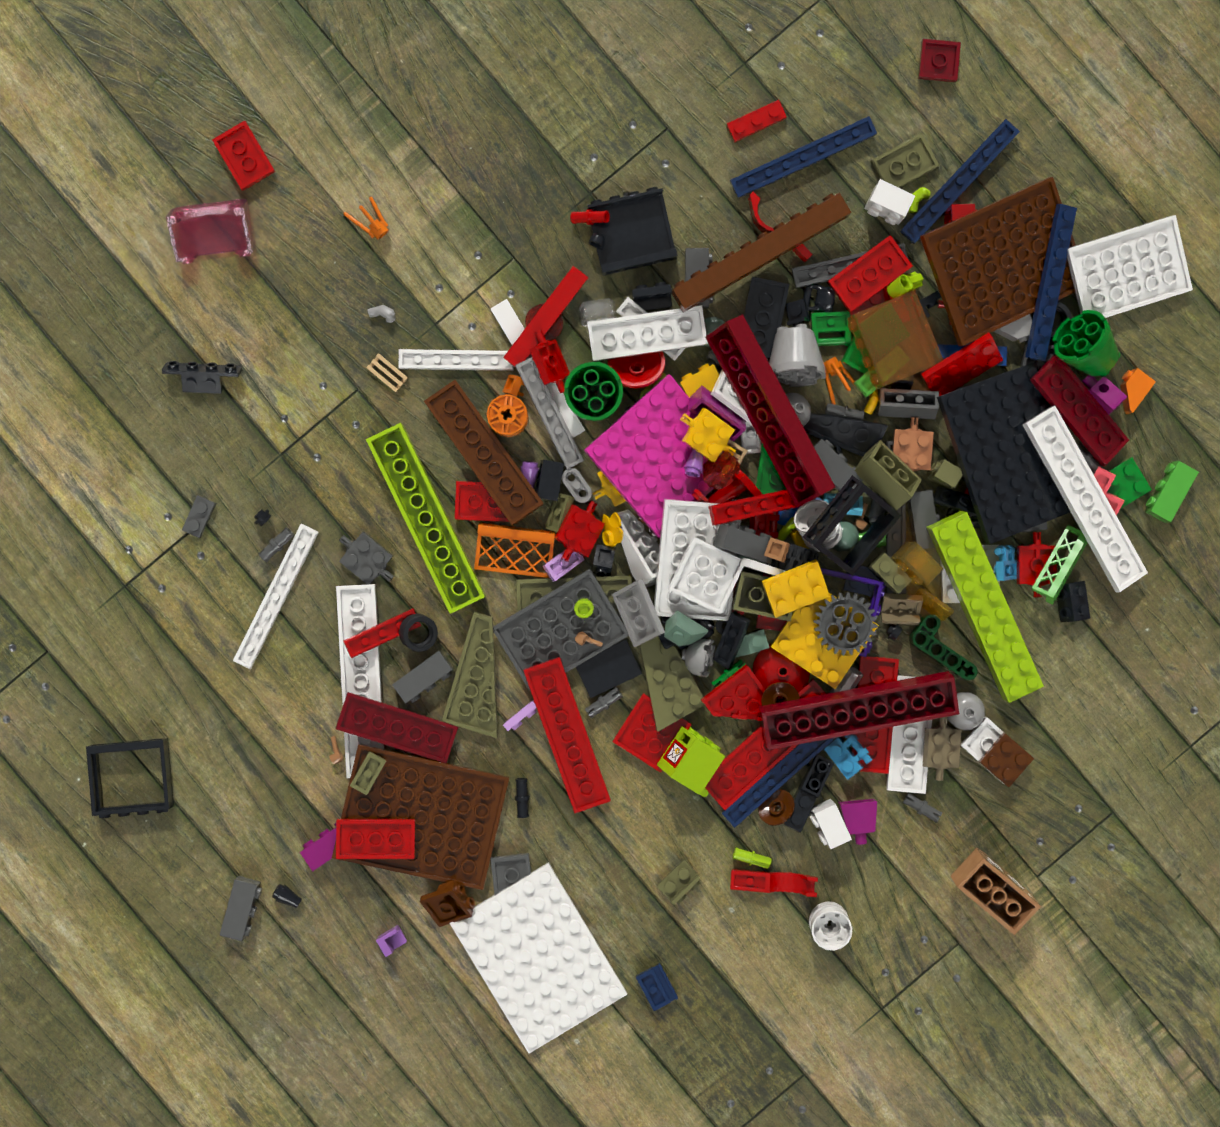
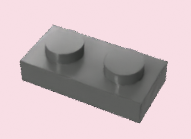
(199, 516)

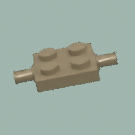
(941, 748)

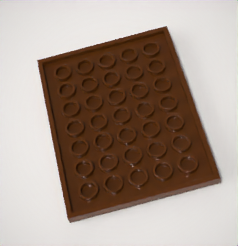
(994, 260)
(452, 811)

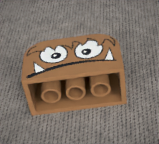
(995, 890)

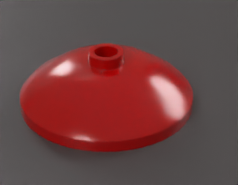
(649, 368)
(767, 668)

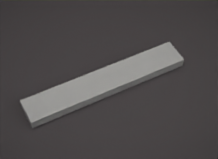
(549, 414)

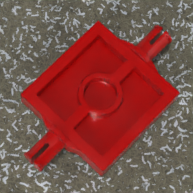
(549, 361)
(579, 531)
(1031, 562)

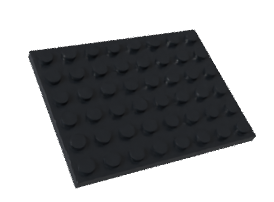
(997, 456)

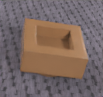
(777, 549)

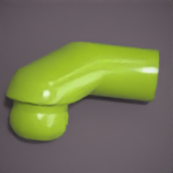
(786, 529)

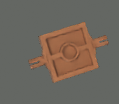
(914, 446)

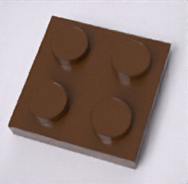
(1006, 759)

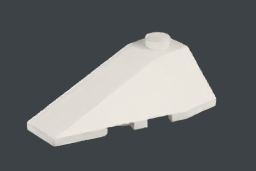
(639, 548)

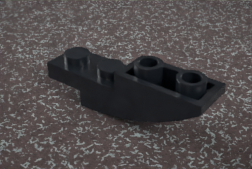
(809, 791)

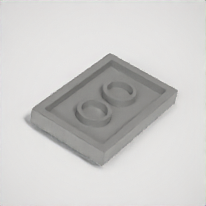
(638, 613)

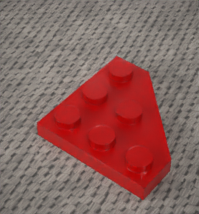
(736, 696)

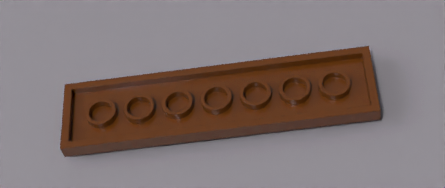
(483, 452)

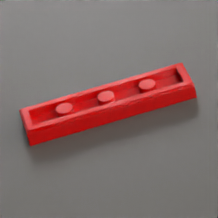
(377, 634)

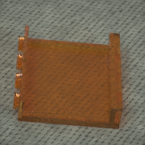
(894, 339)

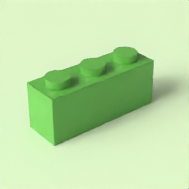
(1171, 491)

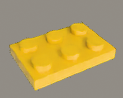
(795, 588)

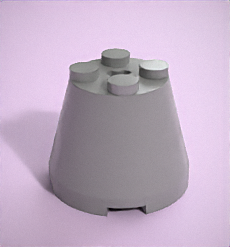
(796, 357)

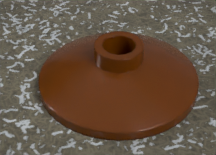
(777, 689)
(768, 809)

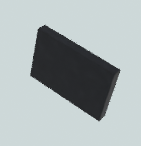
(609, 668)

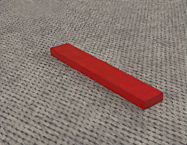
(546, 316)
(751, 507)

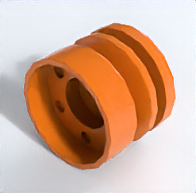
(511, 426)

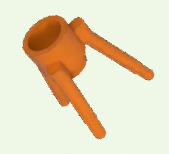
(377, 228)
(834, 368)

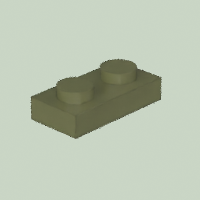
(558, 512)
(368, 773)

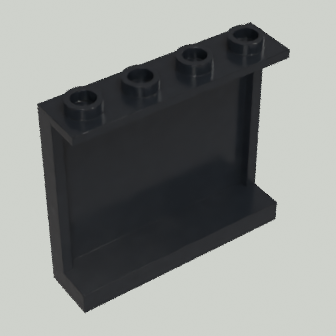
(635, 233)

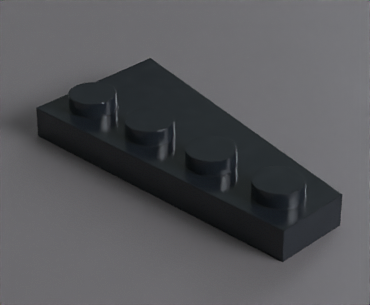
(846, 433)

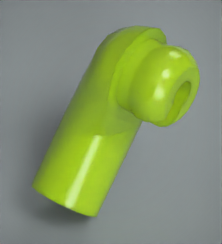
(920, 194)

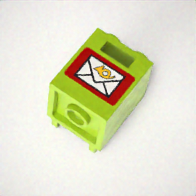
(691, 760)

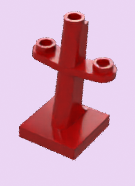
(740, 484)

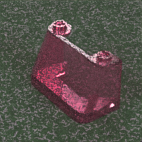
(210, 229)

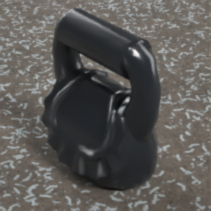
(824, 298)

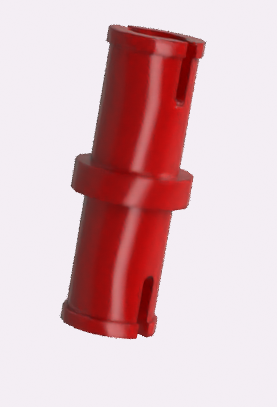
(590, 217)

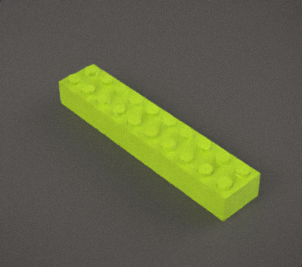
(426, 518)
(985, 606)

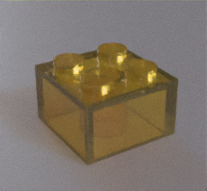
(916, 563)

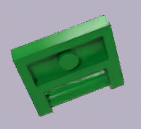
(831, 322)

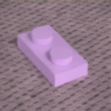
(558, 567)
(515, 721)

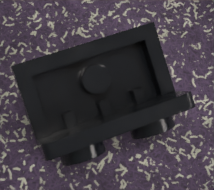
(653, 297)
(1073, 602)

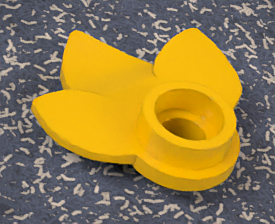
(613, 533)

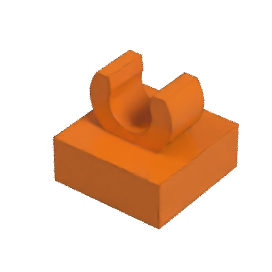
(513, 385)

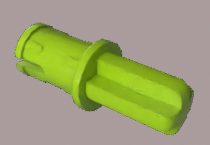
(752, 858)

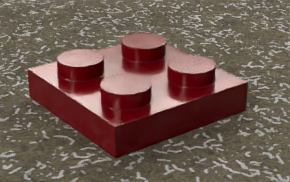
(939, 60)

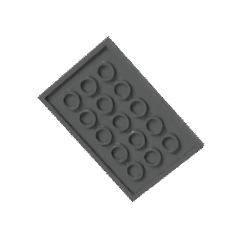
(550, 626)

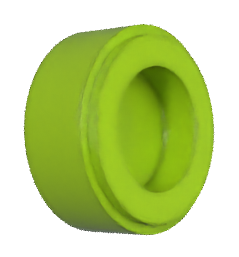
(583, 608)

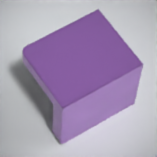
(391, 940)

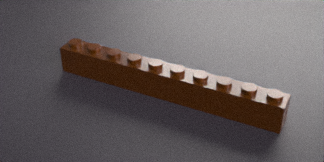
(761, 252)

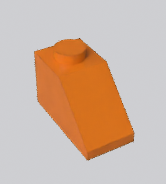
(1135, 387)

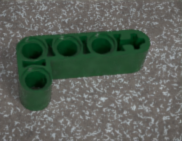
(944, 651)

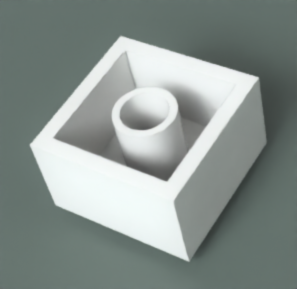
(889, 202)
(830, 823)

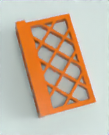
(513, 533)

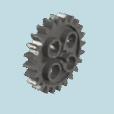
(863, 628)

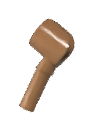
(860, 523)
(582, 637)
(337, 756)

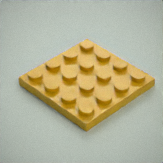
(800, 644)

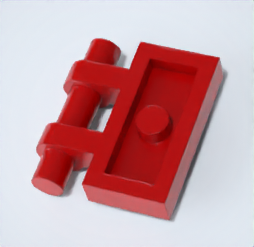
(765, 524)

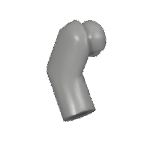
(384, 311)

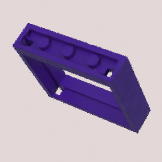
(875, 598)

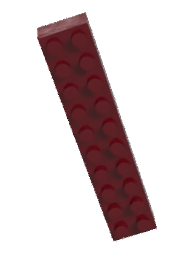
(769, 411)
(859, 710)

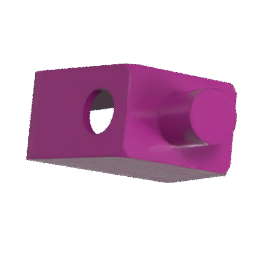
(1110, 395)
(859, 817)

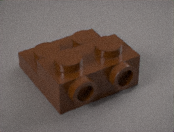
(448, 903)

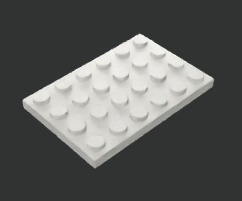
(1130, 268)
(679, 524)

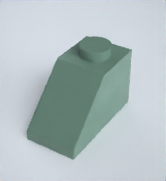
(683, 630)
(753, 642)

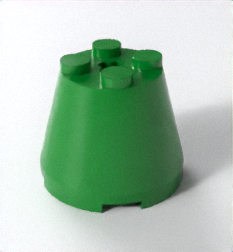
(1087, 343)
(588, 378)

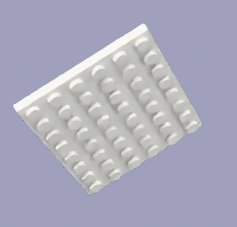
(539, 958)

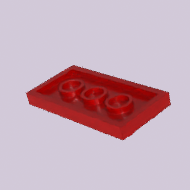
(870, 273)
(963, 365)
(375, 838)

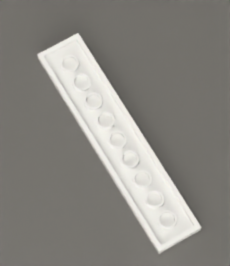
(1085, 499)
(361, 673)

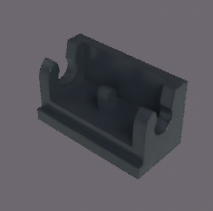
(549, 480)

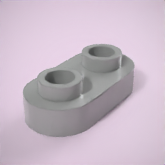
(576, 485)

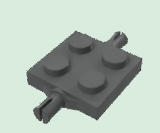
(366, 558)

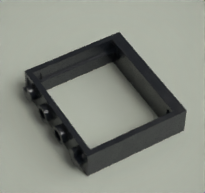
(834, 514)
(125, 810)

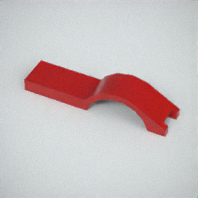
(801, 251)
(773, 882)

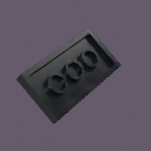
(765, 310)

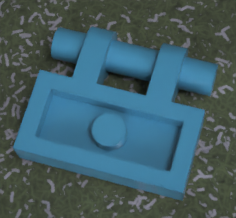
(1007, 565)
(844, 758)

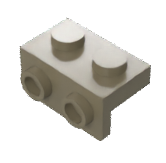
(901, 609)

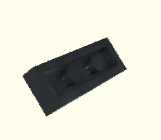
(731, 639)

